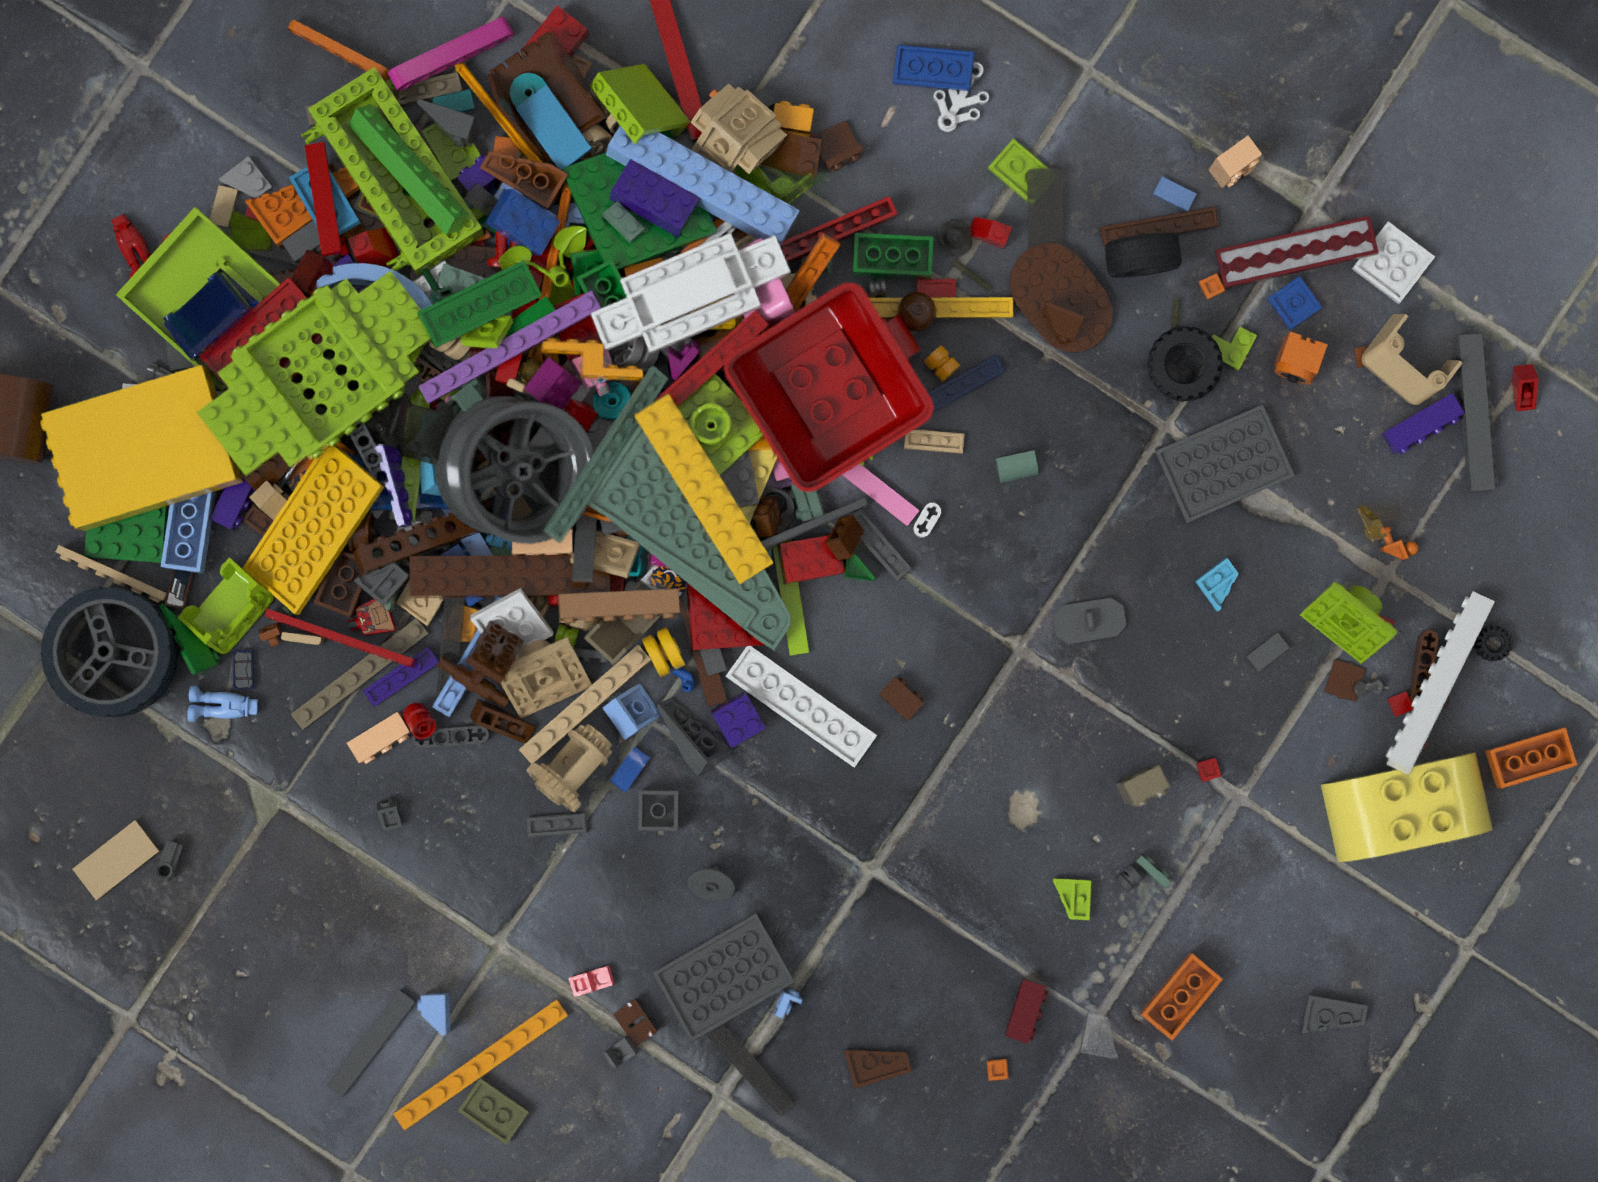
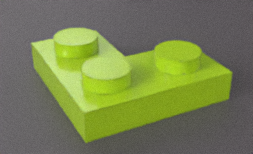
(1236, 351)

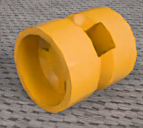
(941, 363)

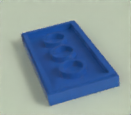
(933, 68)

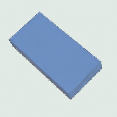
(1174, 194)

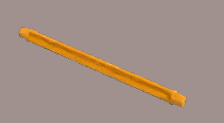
(497, 114)

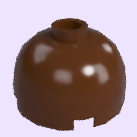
(917, 311)

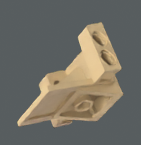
(736, 130)

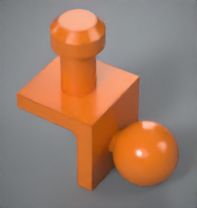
(1397, 548)

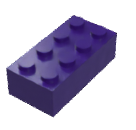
(654, 198)

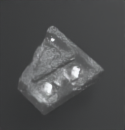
(1097, 1037)

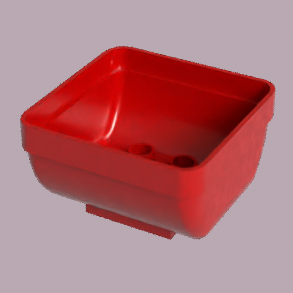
(830, 385)

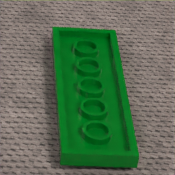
(479, 304)

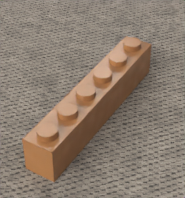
(618, 605)

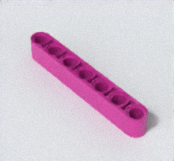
(450, 53)

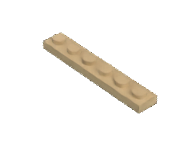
(104, 571)

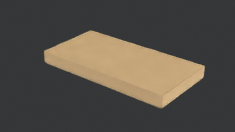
(116, 860)

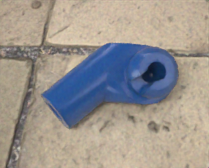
(686, 679)

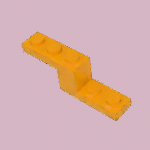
(591, 360)

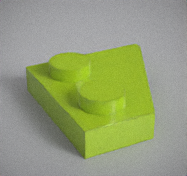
(1075, 897)

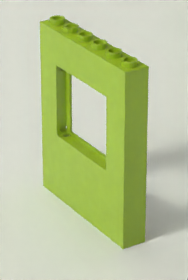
(182, 269)

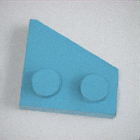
(1217, 582)

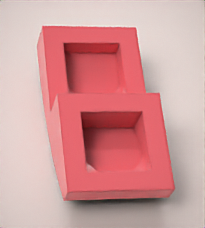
(591, 981)

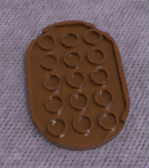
(1061, 278)

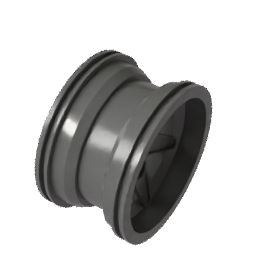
(468, 431)

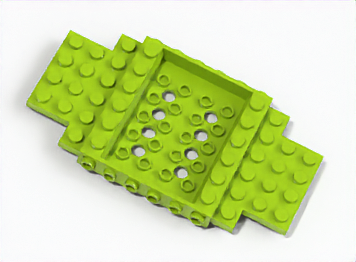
(267, 411)

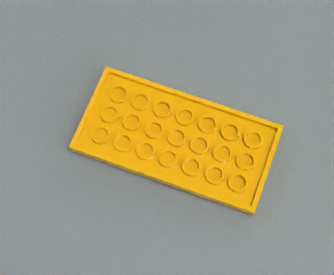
(313, 528)

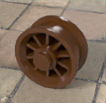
(364, 533)

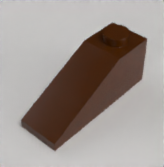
(501, 721)

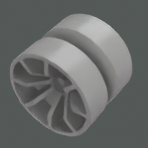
(633, 354)

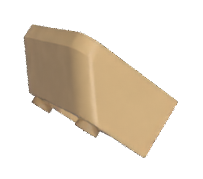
(1385, 362)

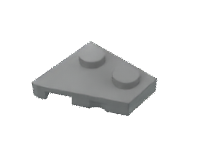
(247, 179)

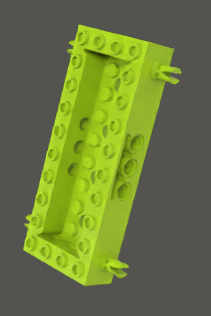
(399, 213)

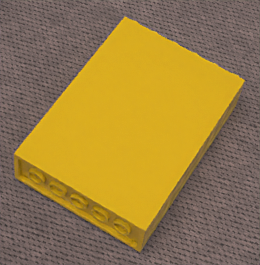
(138, 449)

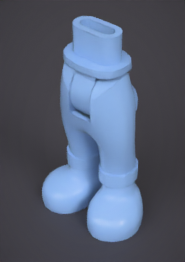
(232, 705)

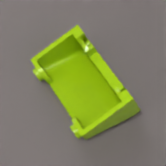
(228, 609)

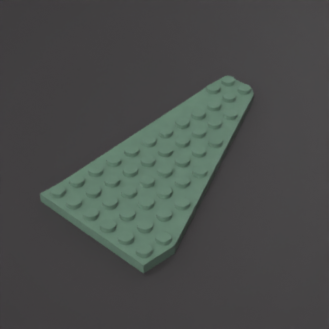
(652, 510)

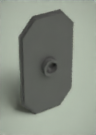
(1089, 620)

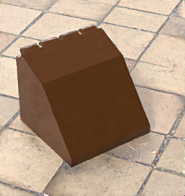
(561, 74)

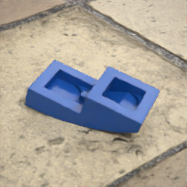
(629, 769)

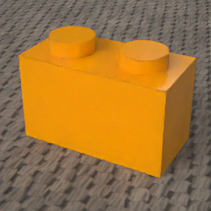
(794, 117)

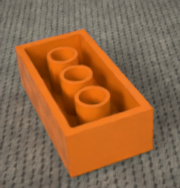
(1531, 758)
(1180, 996)

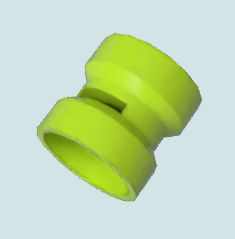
(563, 632)

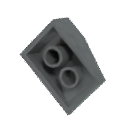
(455, 125)

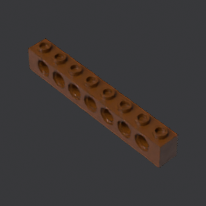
(369, 563)

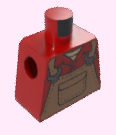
(372, 619)

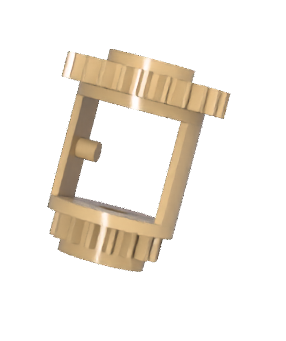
(562, 786)

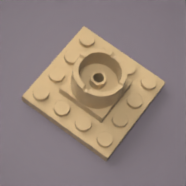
(544, 676)

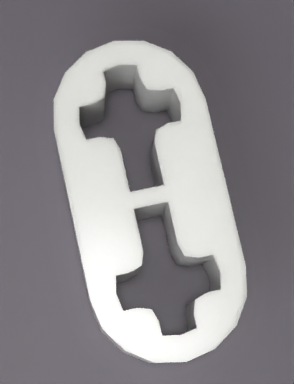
(923, 517)

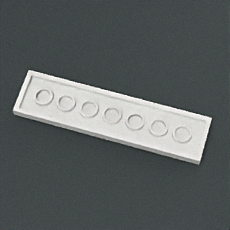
(801, 706)

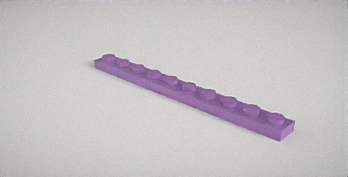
(510, 347)

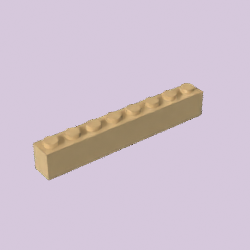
(585, 704)

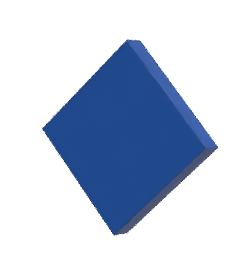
(1294, 303)

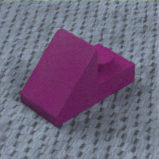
(679, 361)

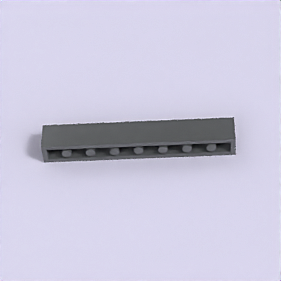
(1476, 418)

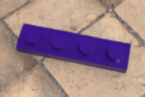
(400, 677)

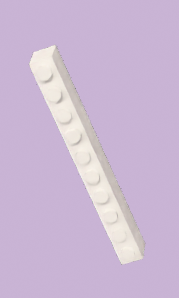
(1440, 682)

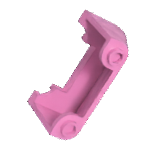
(773, 300)

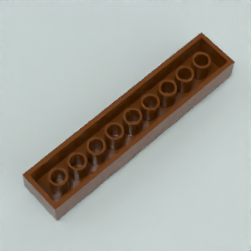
(498, 576)

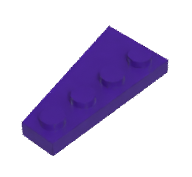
(395, 484)

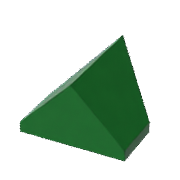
(857, 570)

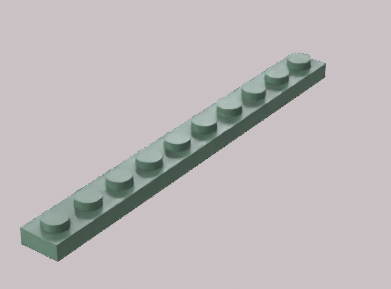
(604, 455)

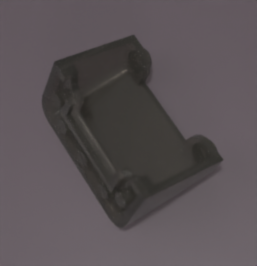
(412, 428)

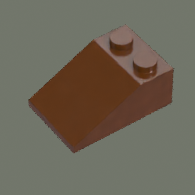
(797, 153)

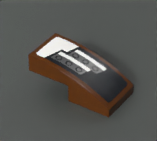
(179, 588)

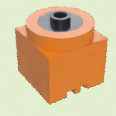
(1299, 358)

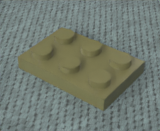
(493, 1111)

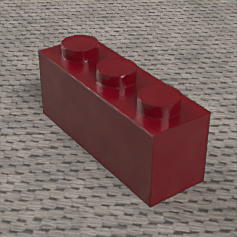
(1026, 1011)

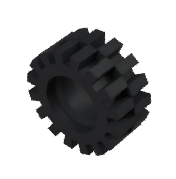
(1505, 640)

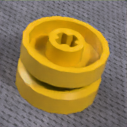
(662, 652)

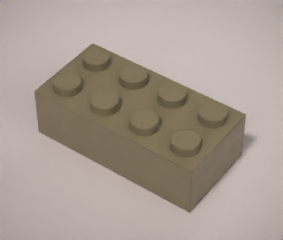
(1143, 785)

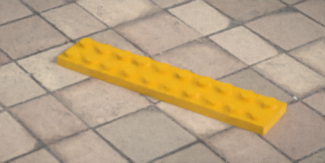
(703, 488)

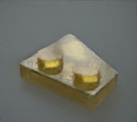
(1374, 528)

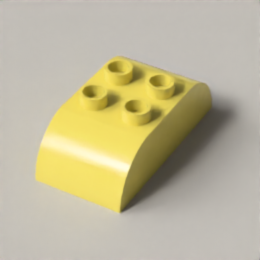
(1404, 811)

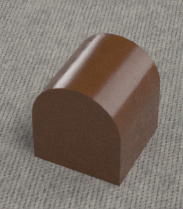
(20, 416)

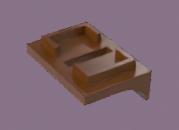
(629, 1014)

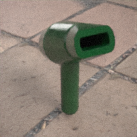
(437, 293)

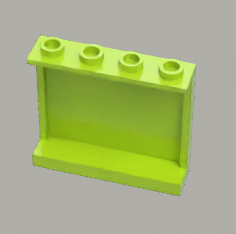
(638, 102)

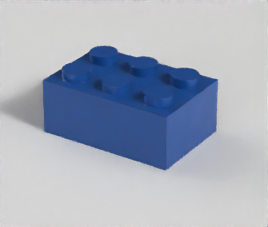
(522, 221)

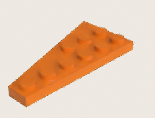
(285, 213)

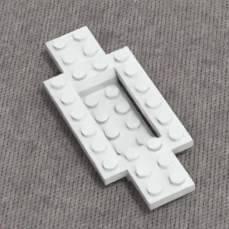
(687, 284)

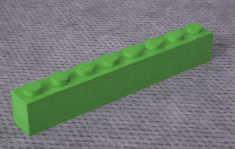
(408, 169)

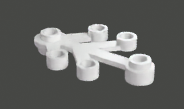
(959, 101)

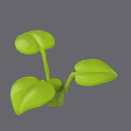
(567, 241)

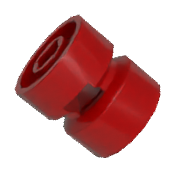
(419, 720)

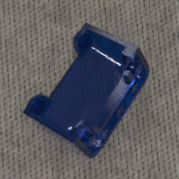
(207, 315)

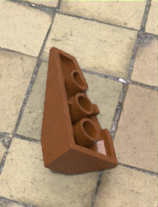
(532, 179)

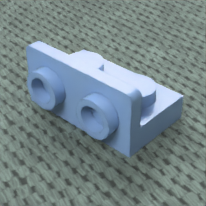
(783, 1005)

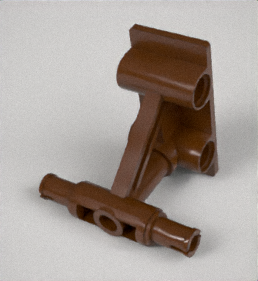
(491, 658)

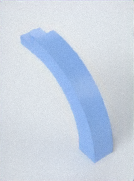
(365, 274)

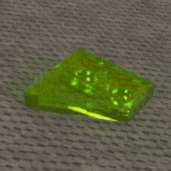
(248, 233)

